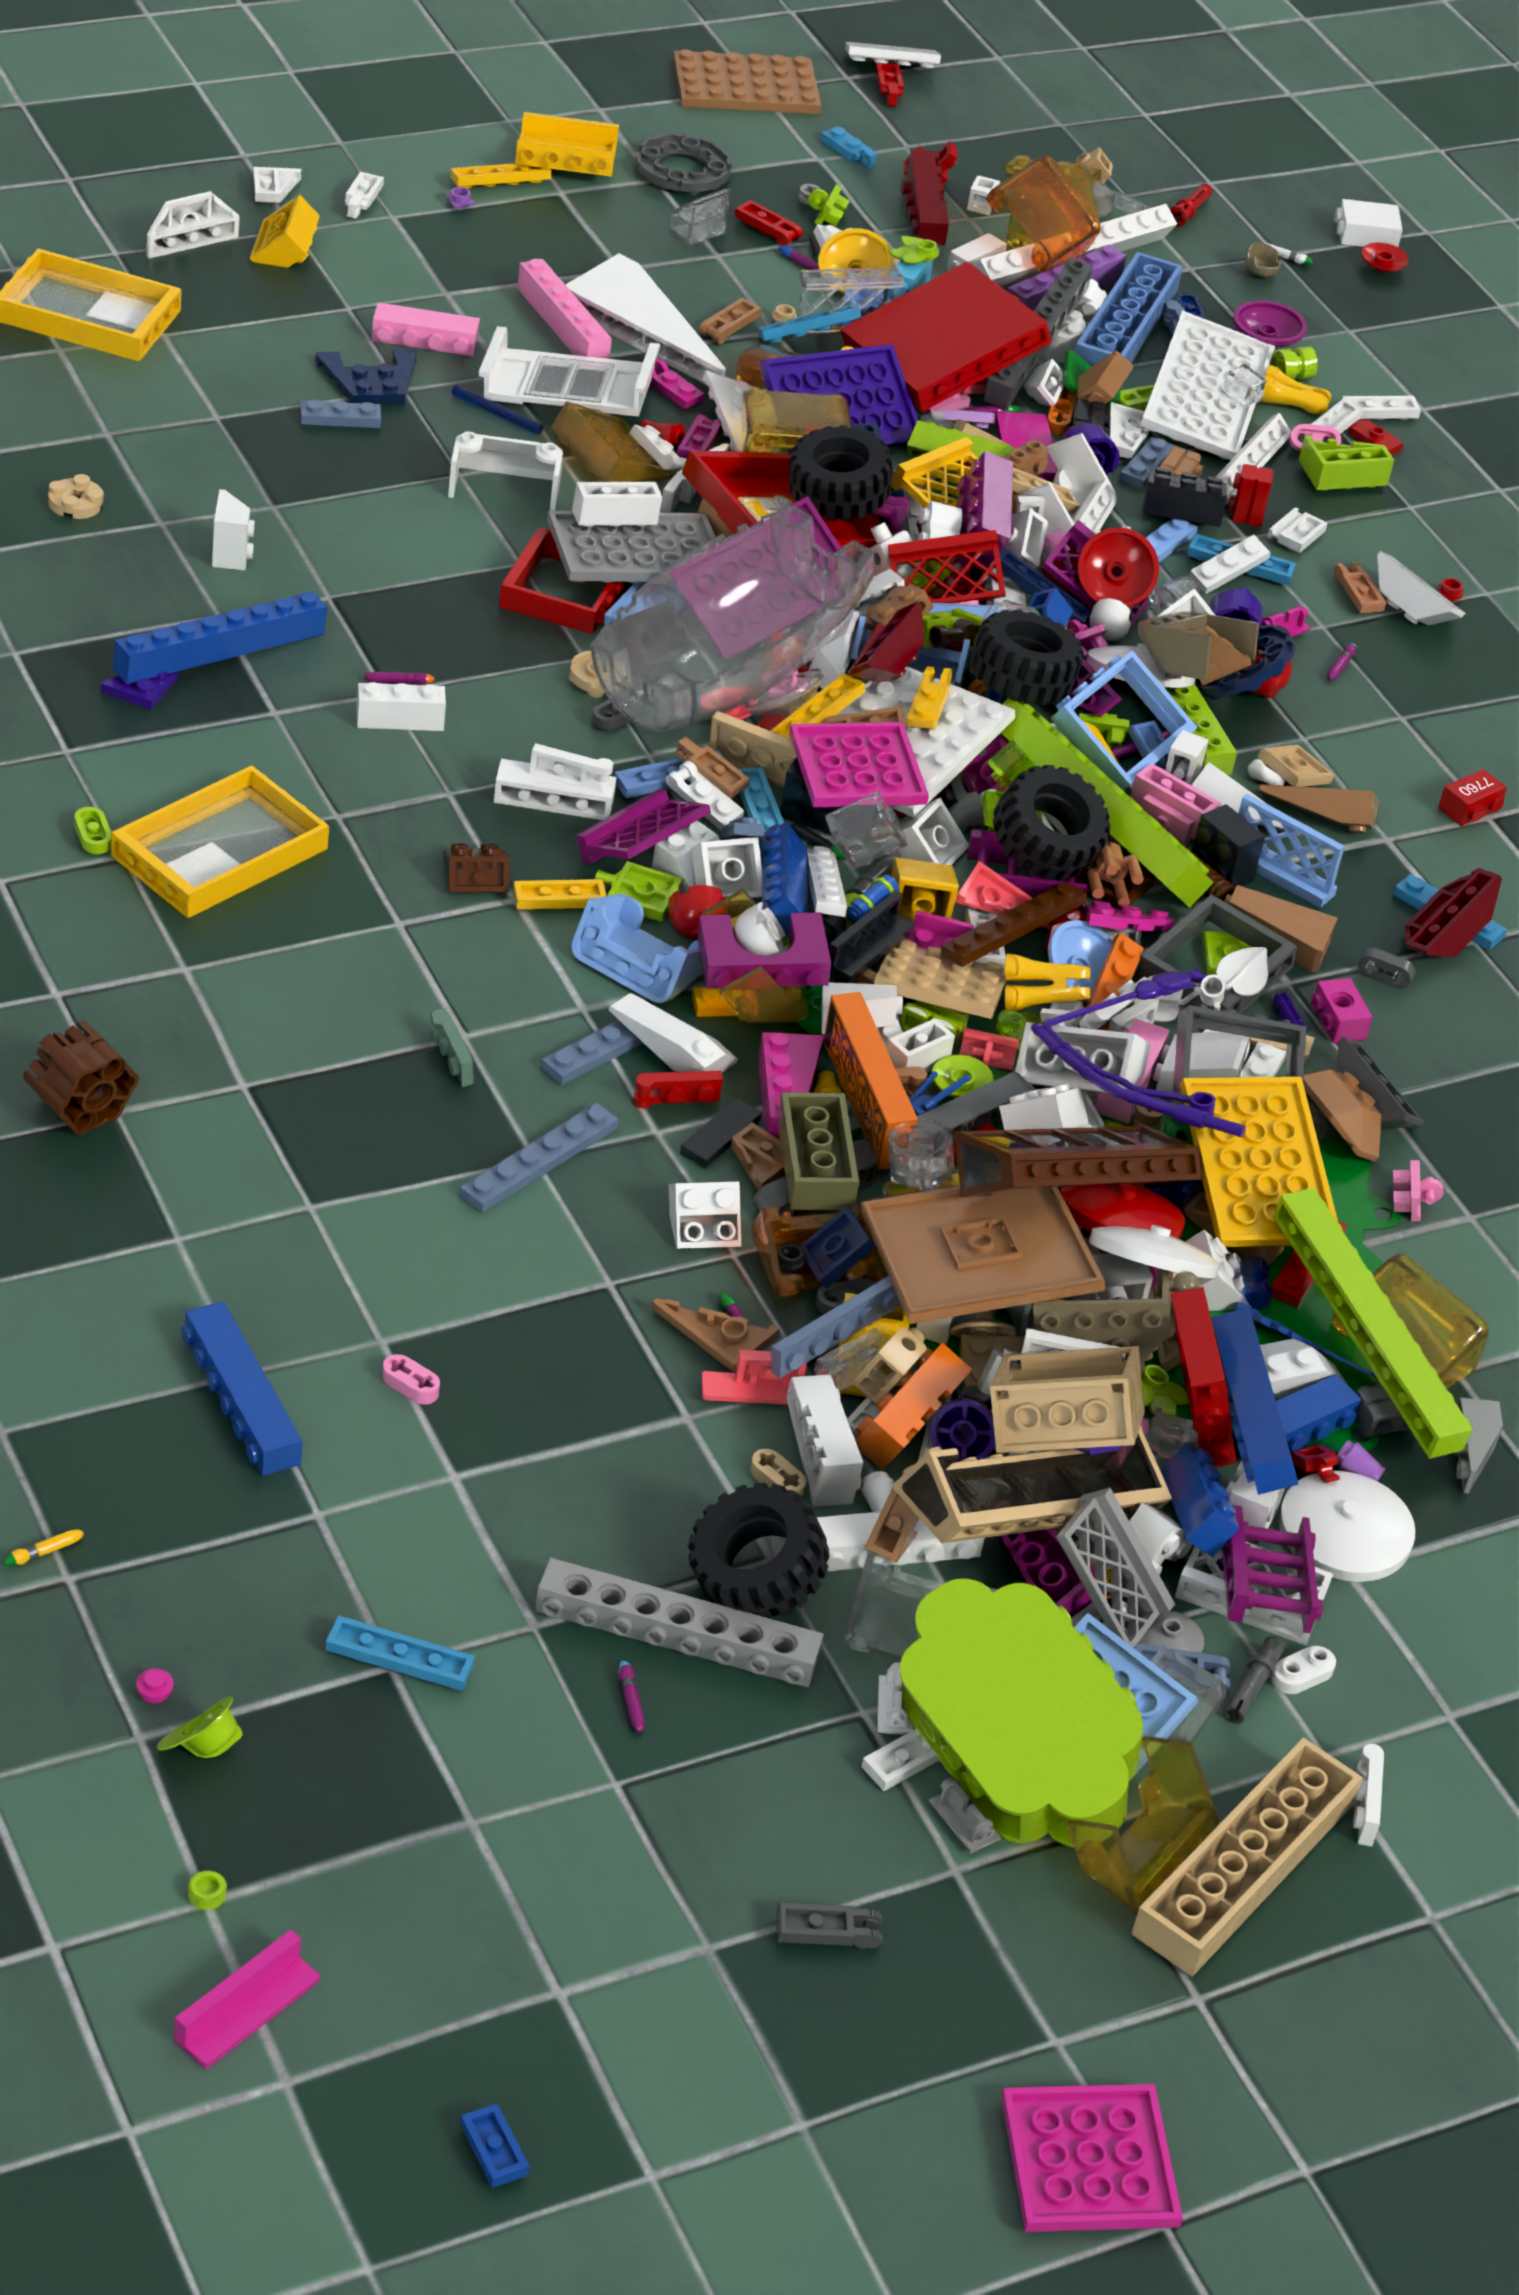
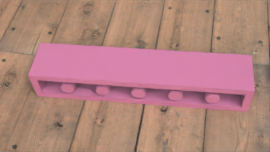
(562, 310)

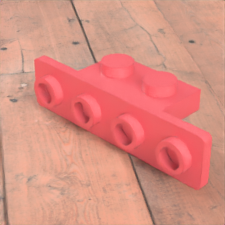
(750, 1383)

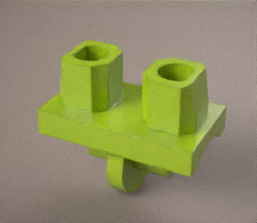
(831, 206)
(1110, 727)

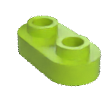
(92, 830)

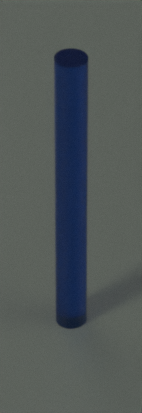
(497, 409)

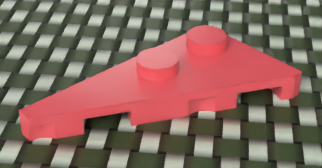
(991, 892)

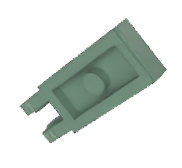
(451, 1044)

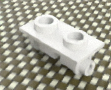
(891, 1715)

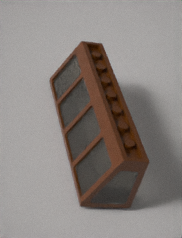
(1072, 1157)

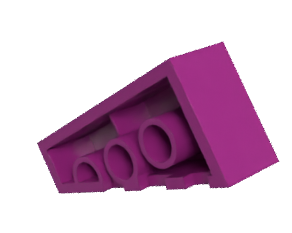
(1046, 1566)

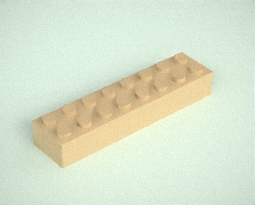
(1246, 1857)

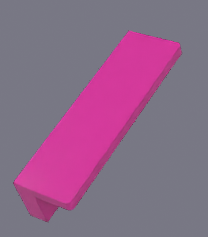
(245, 2001)

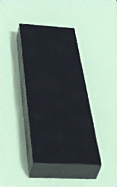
(717, 1134)

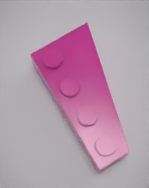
(785, 1065)

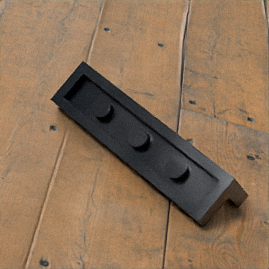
(869, 939)

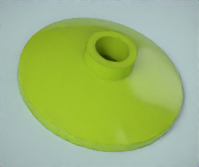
(957, 1066)

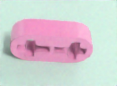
(414, 1383)

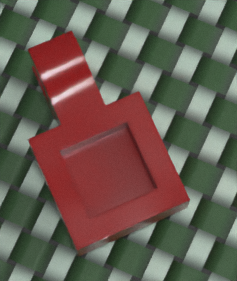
(1316, 1460)

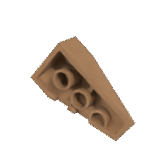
(1340, 806)

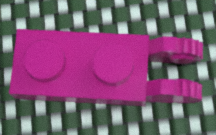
(675, 387)

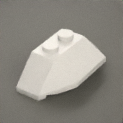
(191, 224)
(1413, 594)
(836, 654)
(1295, 1366)

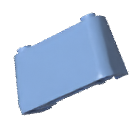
(617, 947)

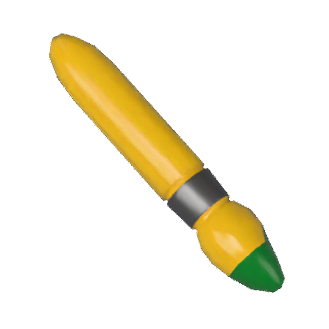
(44, 1547)

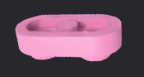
(1318, 433)

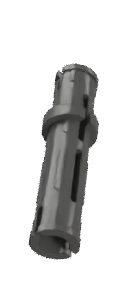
(1260, 1669)

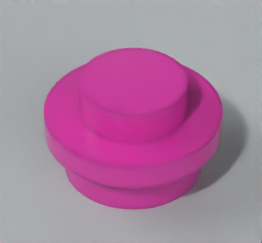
(154, 1685)

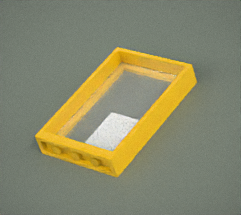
(88, 304)
(219, 841)

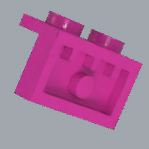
(936, 930)

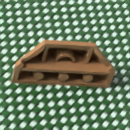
(1346, 1109)

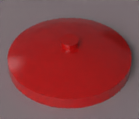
(1122, 1206)

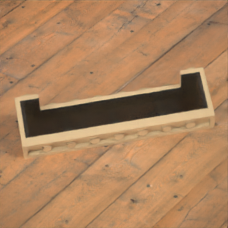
(1024, 1489)

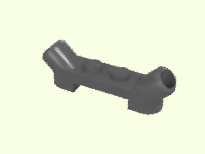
(964, 807)

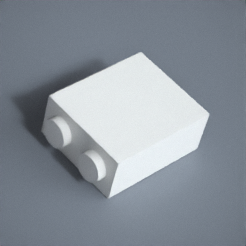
(1368, 223)

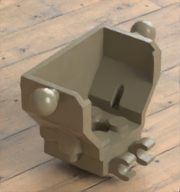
(1117, 1321)

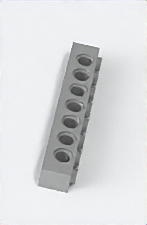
(679, 1622)

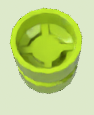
(1296, 364)

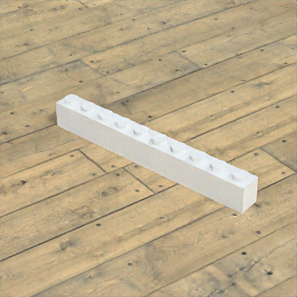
(1123, 233)

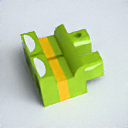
(921, 1012)

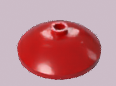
(1120, 550)

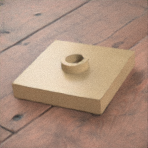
(1296, 765)

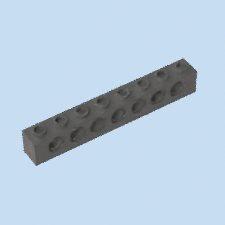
(1055, 309)

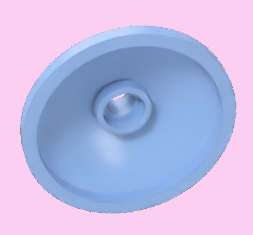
(1081, 945)

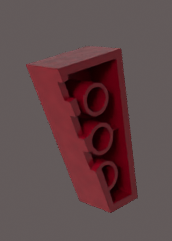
(925, 197)

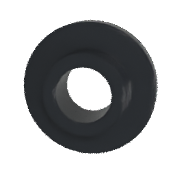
(790, 1258)

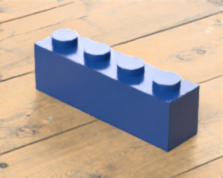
(1316, 1411)
(1200, 1499)

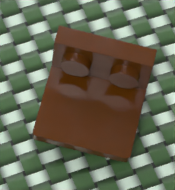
(477, 868)

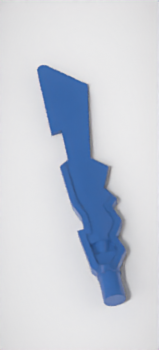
(1290, 1334)

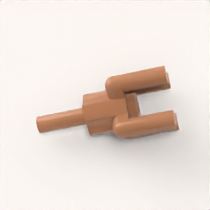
(1113, 868)

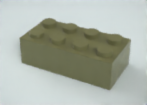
(817, 1151)

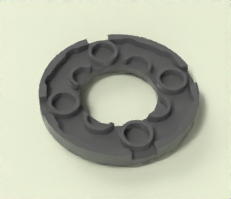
(655, 148)

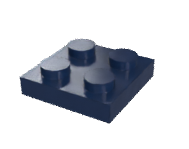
(837, 1247)

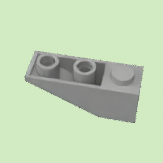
(1487, 1425)

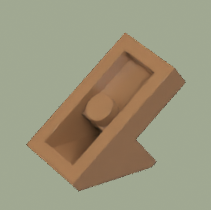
(893, 1529)

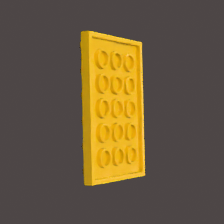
(1272, 1159)

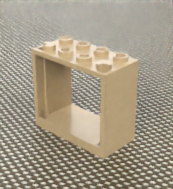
(1067, 1400)

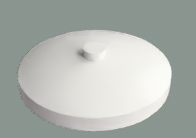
(1101, 656)
(1155, 1249)
(1357, 1523)

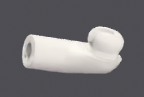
(1259, 771)

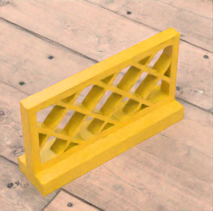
(935, 464)

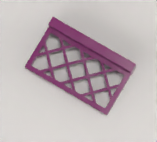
(1076, 539)
(638, 827)

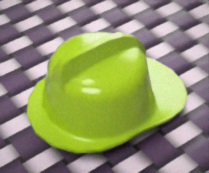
(208, 1733)

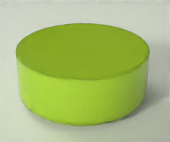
(207, 1890)

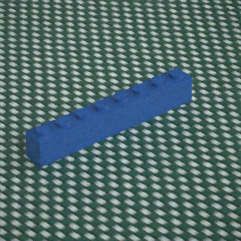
(219, 637)
(1253, 1404)

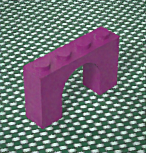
(801, 965)

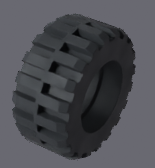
(841, 472)
(1026, 657)
(1032, 842)
(749, 1516)

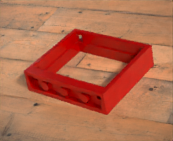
(546, 607)
(1203, 1375)

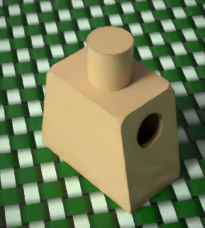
(899, 1355)

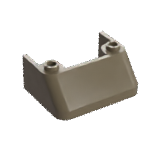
(1187, 653)

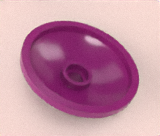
(1270, 322)

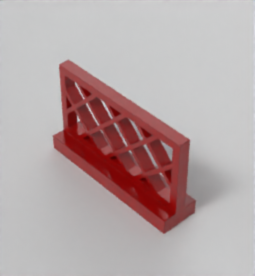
(949, 548)

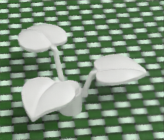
(1242, 970)

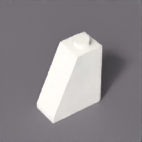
(879, 998)

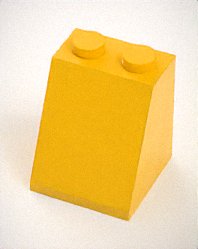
(925, 887)

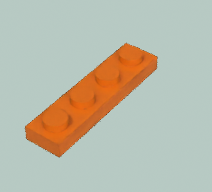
(1116, 970)

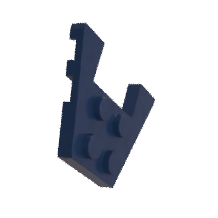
(371, 383)

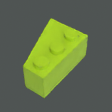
(1345, 466)

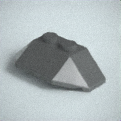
(1389, 1101)

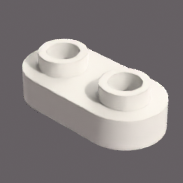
(1309, 1669)

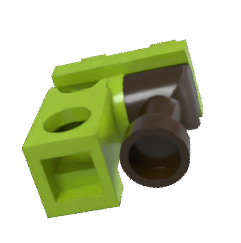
(945, 627)

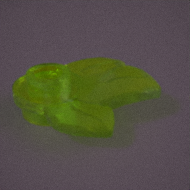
(1013, 1024)

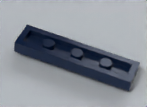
(1033, 581)

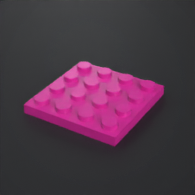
(857, 760)
(1091, 2158)

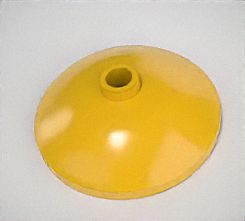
(855, 250)

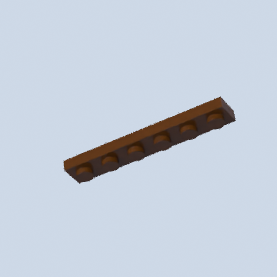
(1013, 924)

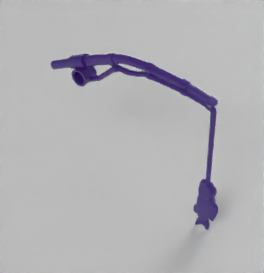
(1201, 1104)

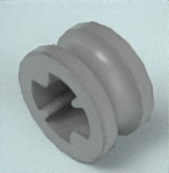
(805, 190)

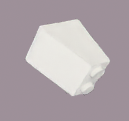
(1210, 1057)

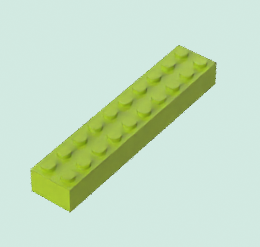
(1129, 822)

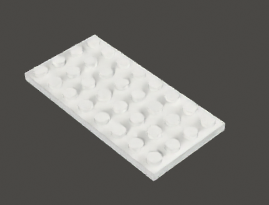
(1188, 389)

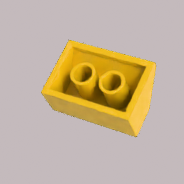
(286, 234)

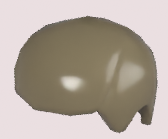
(1262, 260)

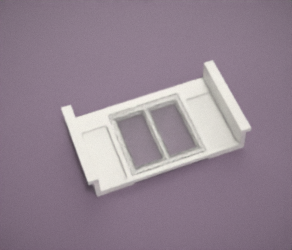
(557, 378)

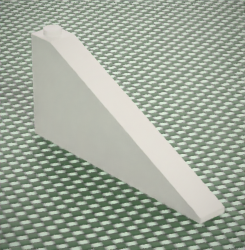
(639, 313)

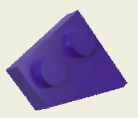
(143, 692)

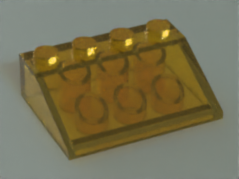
(606, 446)

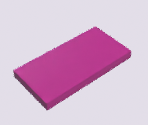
(1021, 428)

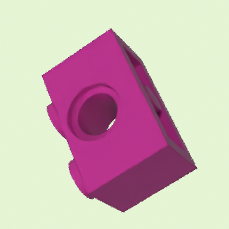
(1341, 1009)

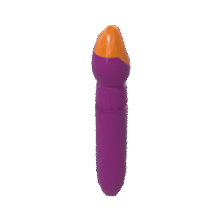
(399, 677)

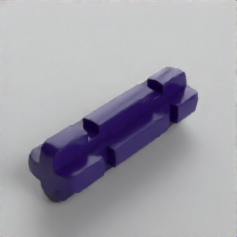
(1287, 1009)

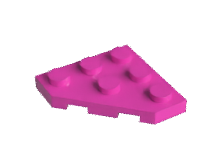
(1103, 915)

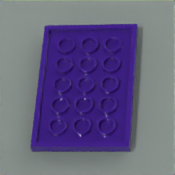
(864, 376)

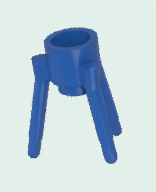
(925, 1103)

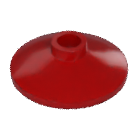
(1384, 256)

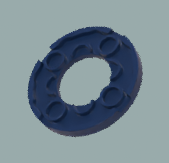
(1278, 648)

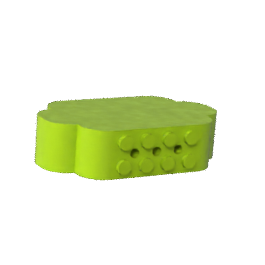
(1020, 1709)

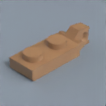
(713, 767)

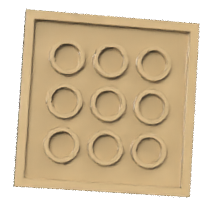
(938, 981)

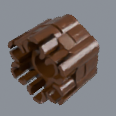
(82, 1079)

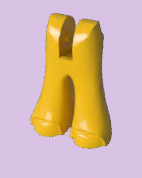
(1286, 391)
(1024, 969)

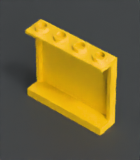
(567, 144)

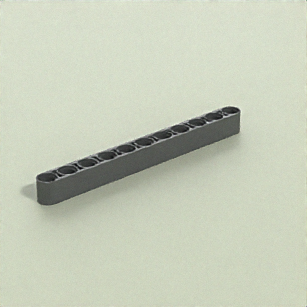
(959, 1114)

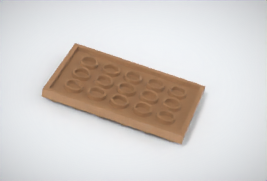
(746, 82)

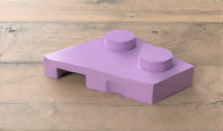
(978, 419)

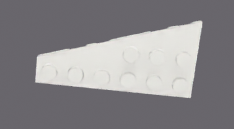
(728, 398)

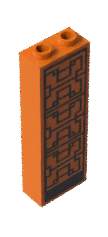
(866, 1072)

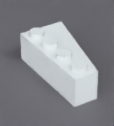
(824, 1440)

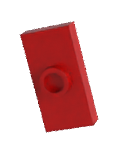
(1368, 432)

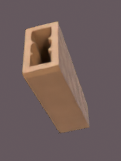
(1298, 924)

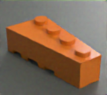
(911, 1406)

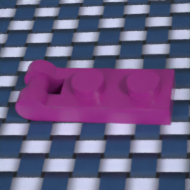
(700, 435)

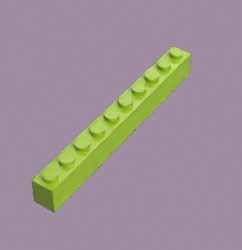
(1373, 1323)

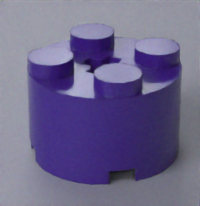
(1100, 443)
(1237, 604)

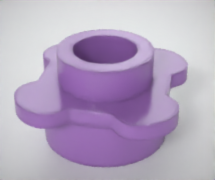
(460, 198)

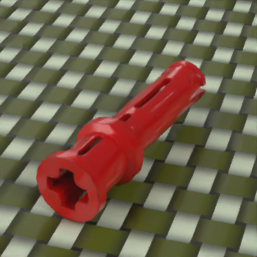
(1186, 207)

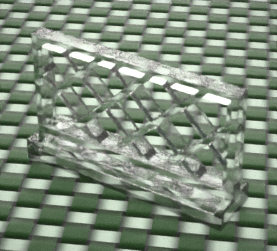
(847, 279)

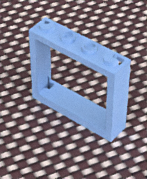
(1149, 691)

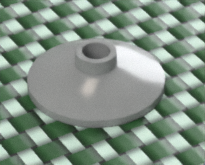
(1175, 1632)

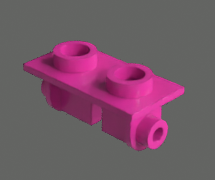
(1292, 620)

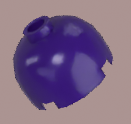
(964, 1426)

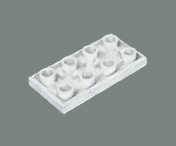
(901, 55)

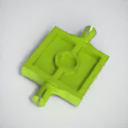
(645, 885)

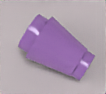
(1357, 1460)

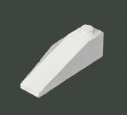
(1227, 791)
(672, 1039)

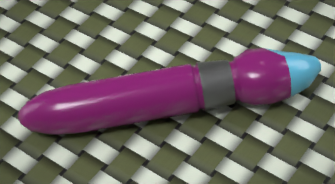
(1342, 661)
(626, 1677)

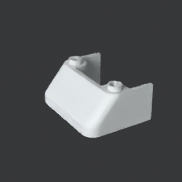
(507, 457)
(1086, 480)

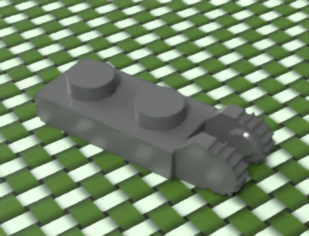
(828, 1925)

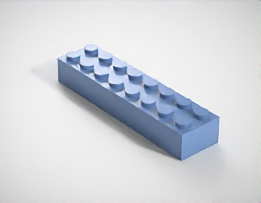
(1130, 309)

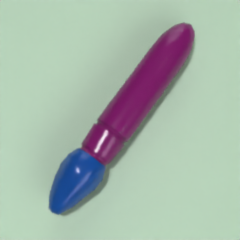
(801, 259)

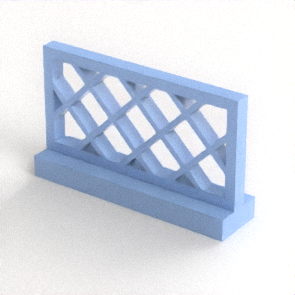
(1280, 868)

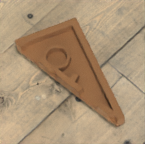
(716, 1331)

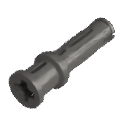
(881, 868)

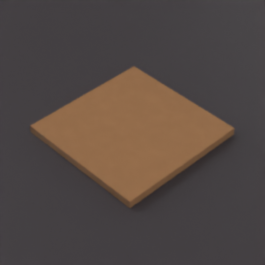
(980, 1252)

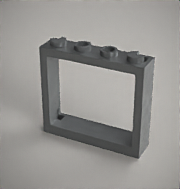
(1279, 950)
(1230, 1022)

